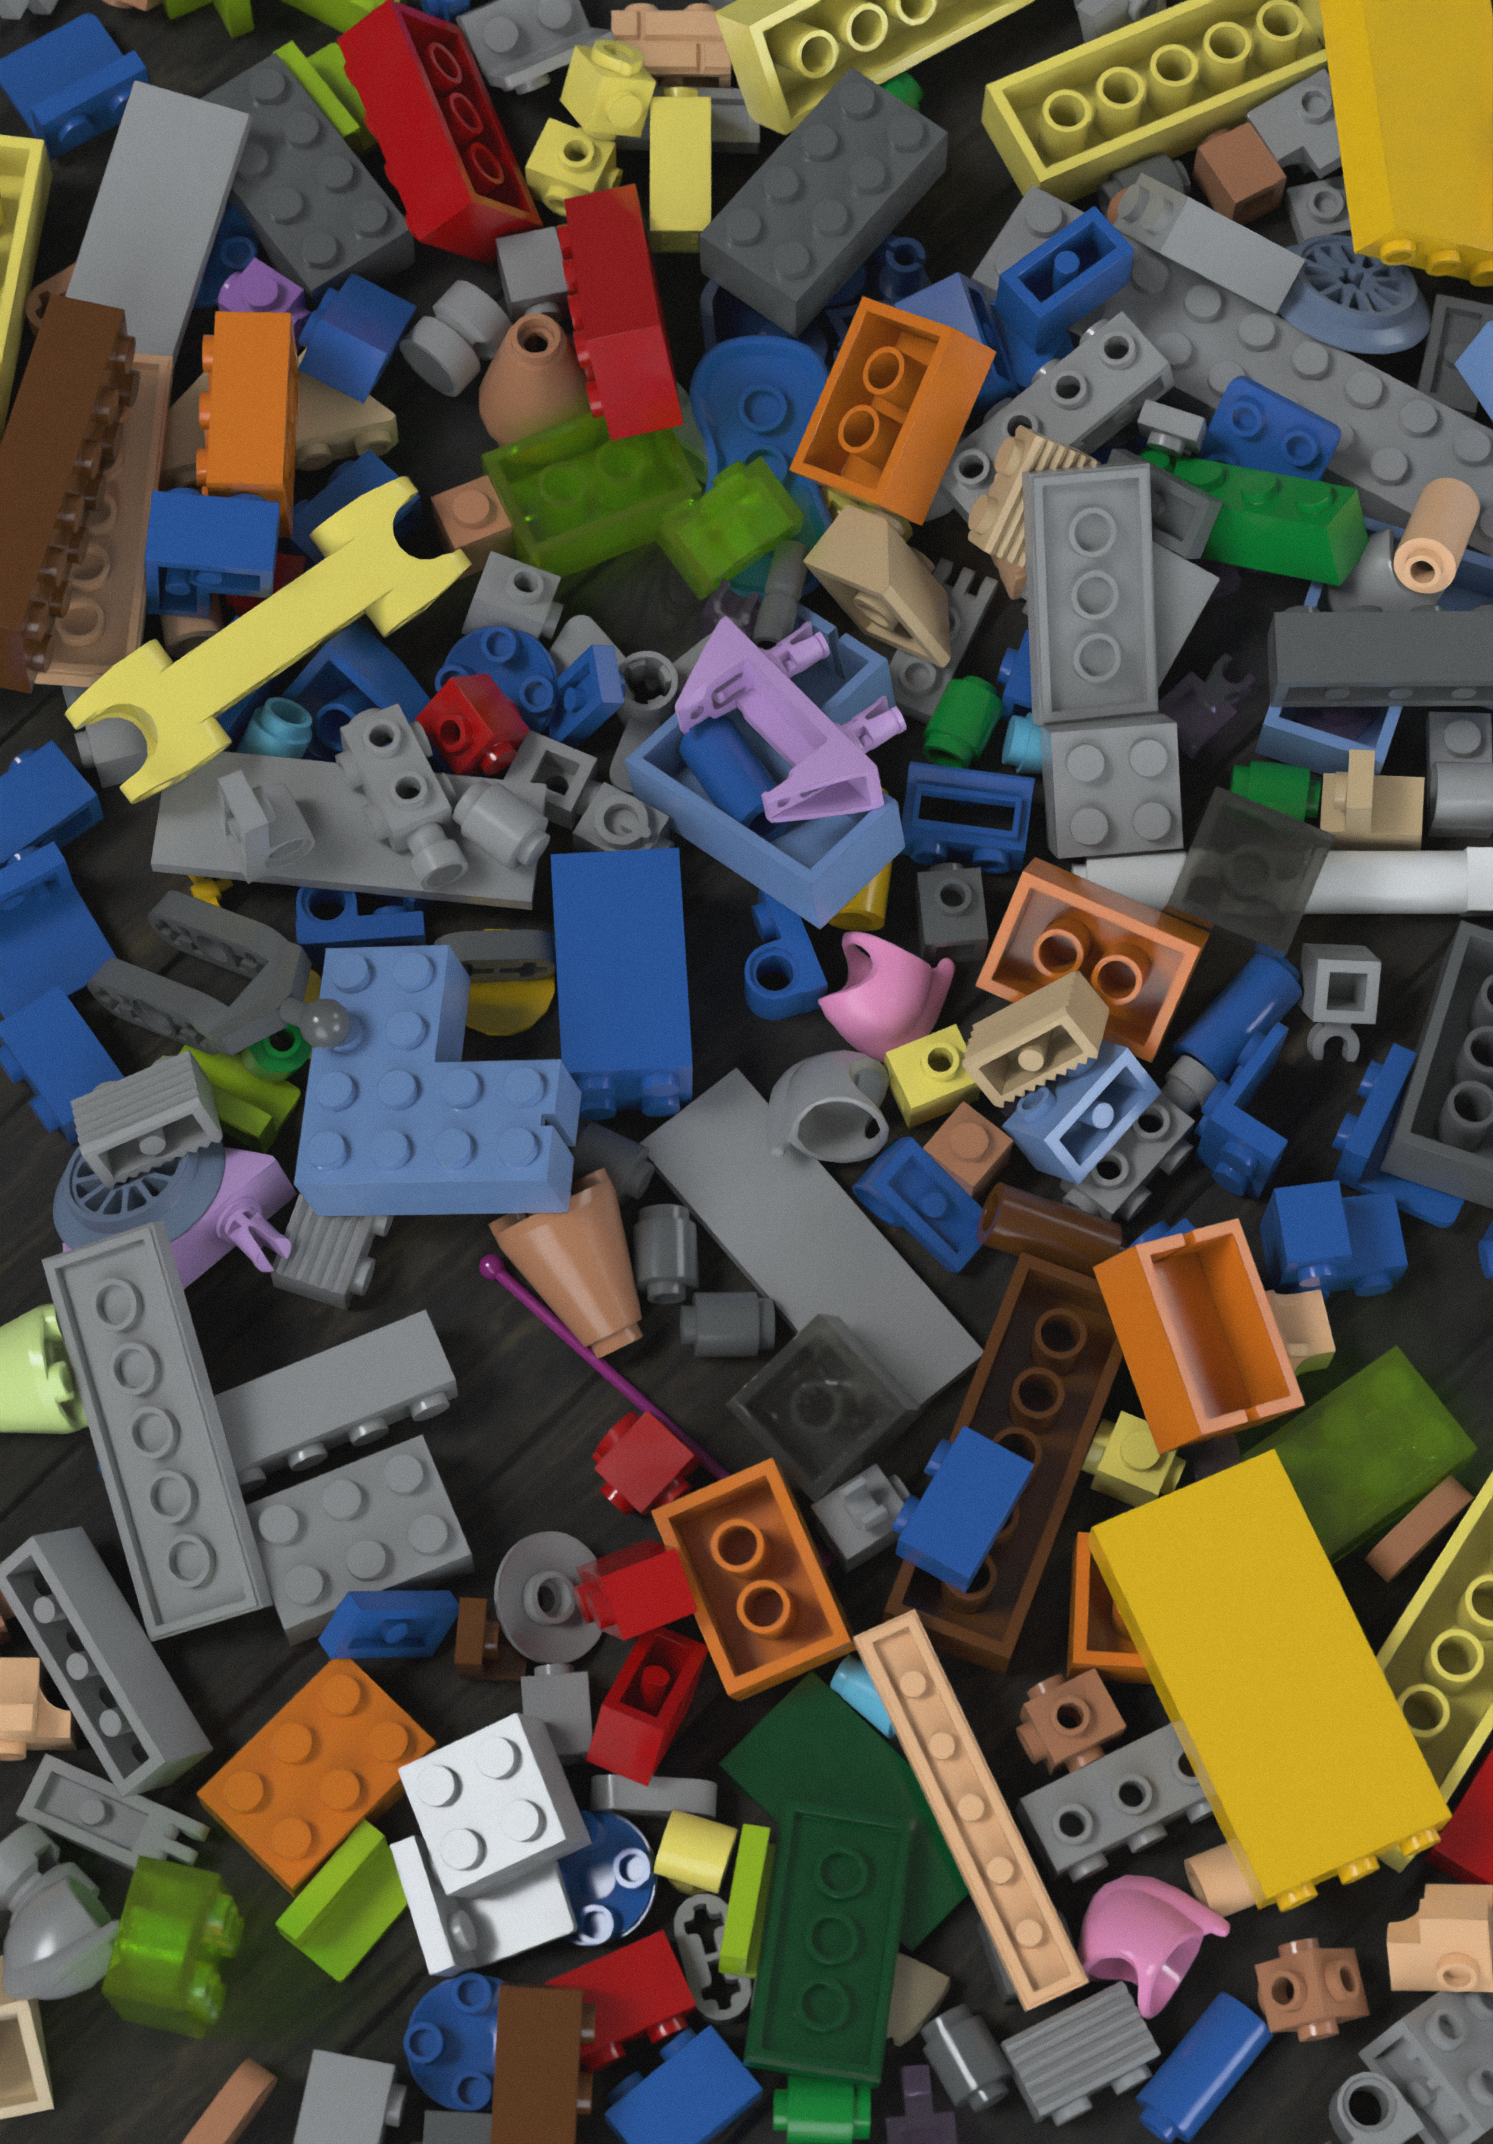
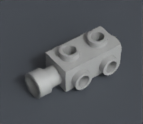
(386, 781)
(1142, 1154)

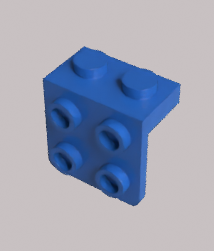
(71, 83)
(1269, 433)
(44, 930)
(1366, 1137)
(1232, 1142)

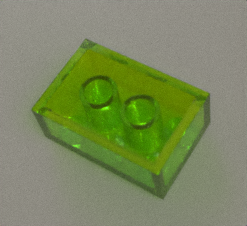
(584, 496)
(1368, 1452)
(173, 1948)

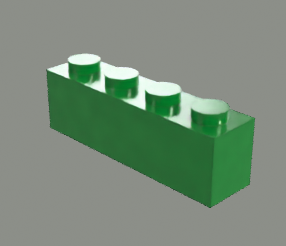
(1276, 519)

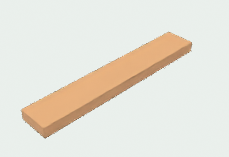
(970, 1810)

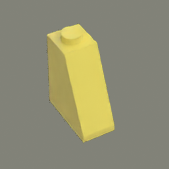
(679, 170)

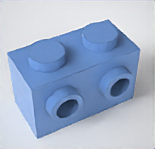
(1082, 1114)

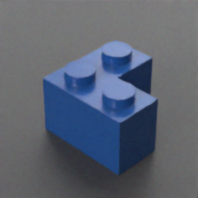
(207, 548)
(1332, 1241)

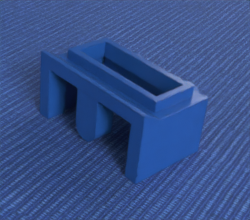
(984, 848)

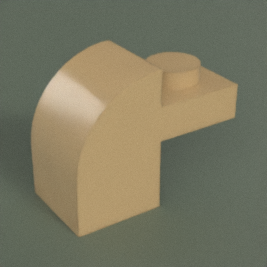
(1372, 809)

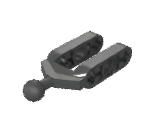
(237, 944)

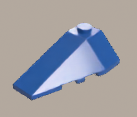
(352, 676)

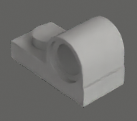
(1459, 774)
(261, 825)
(1397, 2119)

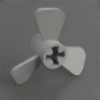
(645, 666)

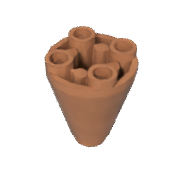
(532, 381)
(579, 1263)

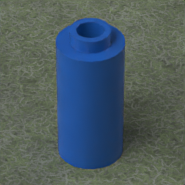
(731, 774)
(1248, 1003)
(1202, 2069)

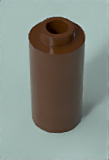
(1048, 1230)

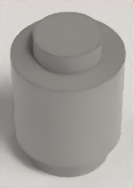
(502, 824)

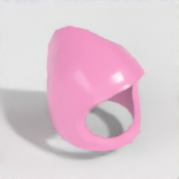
(886, 996)
(1145, 1936)

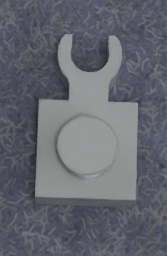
(1171, 429)

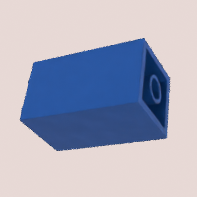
(623, 980)

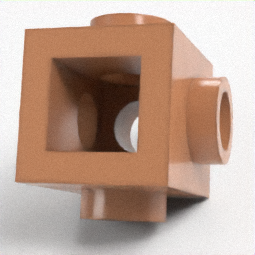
(1084, 1705)
(1311, 1989)

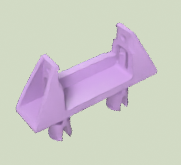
(827, 758)
(238, 1216)

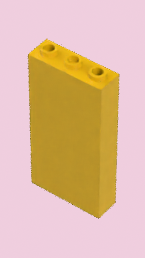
(1416, 130)
(1269, 1682)

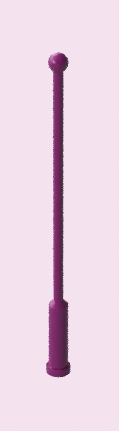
(493, 1268)

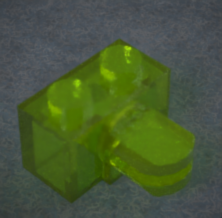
(728, 526)

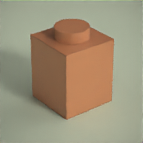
(1238, 174)
(473, 521)
(970, 1150)

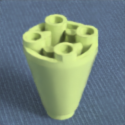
(37, 1377)

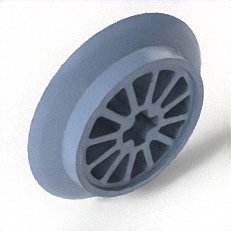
(1354, 299)
(172, 1194)

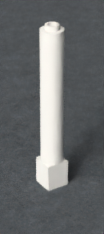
(1346, 885)

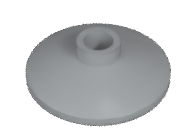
(546, 1565)

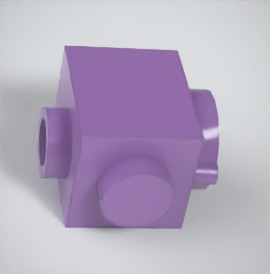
(265, 290)

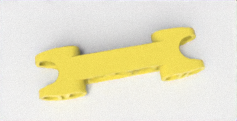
(181, 699)

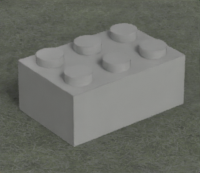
(357, 1529)

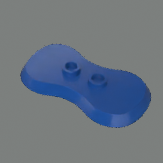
(753, 402)

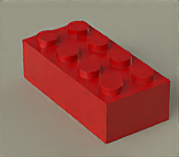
(437, 131)
(618, 313)

